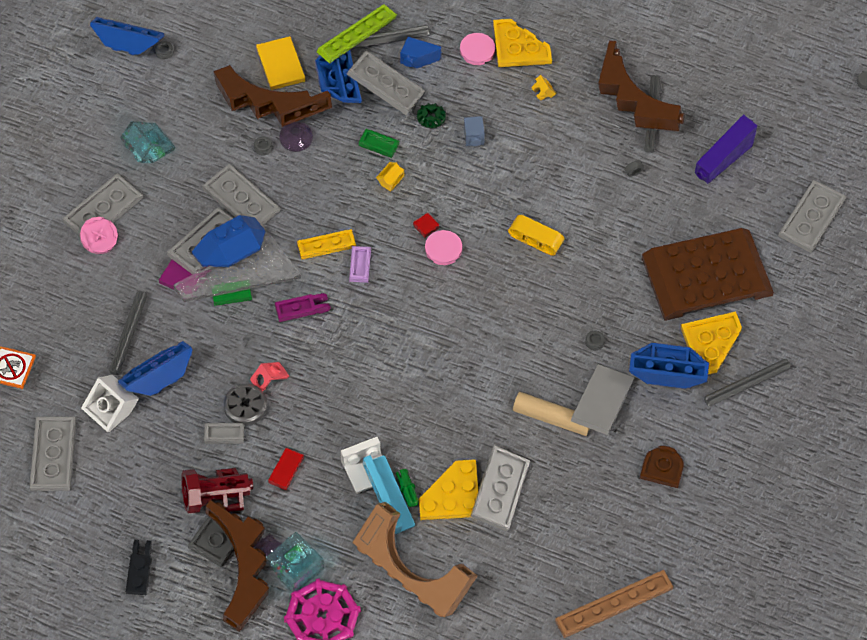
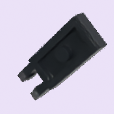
(139, 569)

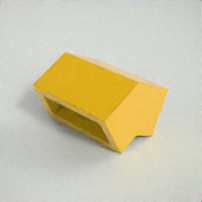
(390, 176)

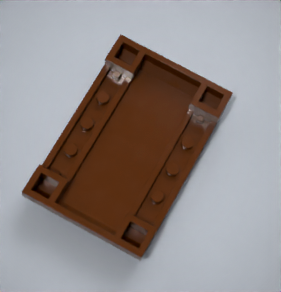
(706, 272)

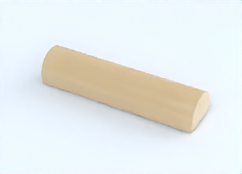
(547, 412)

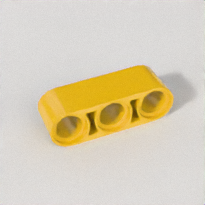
(536, 235)

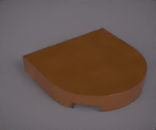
(663, 466)

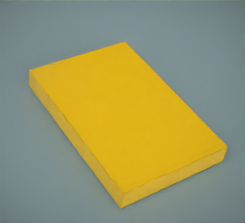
(280, 63)

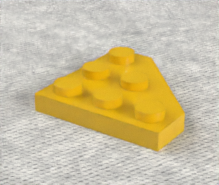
(518, 45)
(712, 337)
(452, 493)

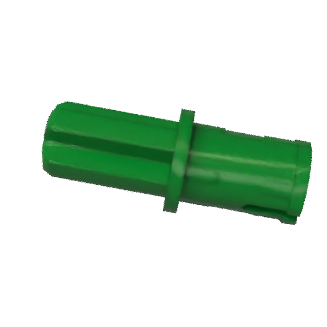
(407, 487)

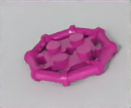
(324, 603)

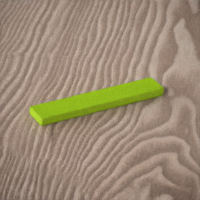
(356, 33)

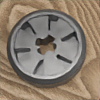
(245, 393)

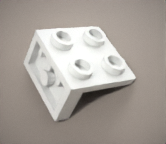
(353, 462)

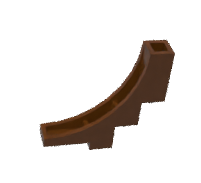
(243, 537)

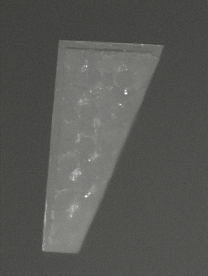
(260, 269)

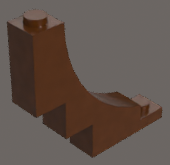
(285, 105)
(648, 111)

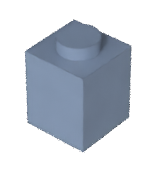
(474, 131)

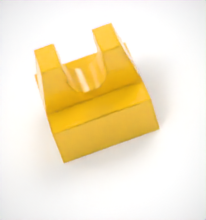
(545, 88)

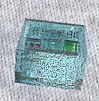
(146, 141)
(295, 562)

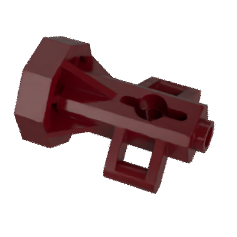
(228, 483)

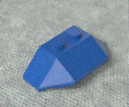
(125, 36)
(335, 79)
(230, 242)
(669, 366)
(158, 371)

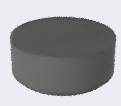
(163, 50)
(862, 80)
(263, 146)
(634, 168)
(594, 340)

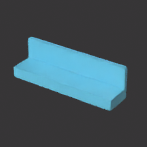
(388, 489)

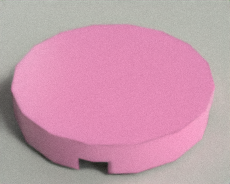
(477, 48)
(98, 235)
(443, 247)

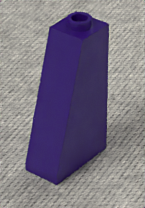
(727, 149)

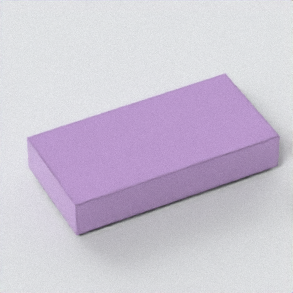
(360, 264)

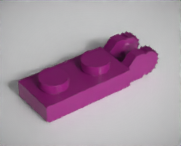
(301, 306)

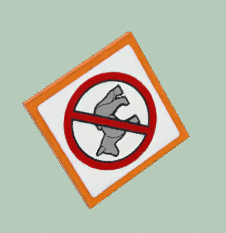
(15, 367)

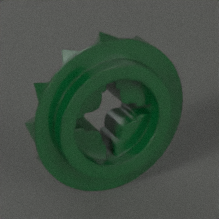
(430, 121)

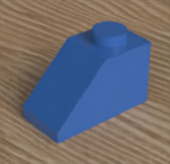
(419, 53)

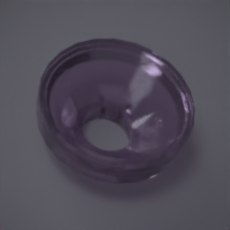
(296, 142)

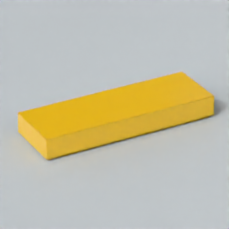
(326, 244)

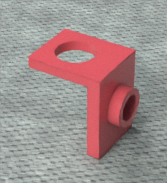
(270, 372)

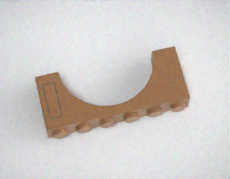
(378, 542)

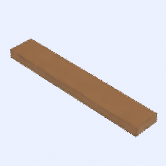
(613, 603)

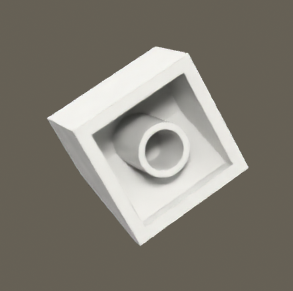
(109, 402)

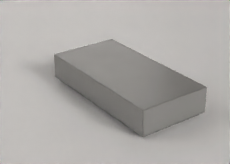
(224, 433)

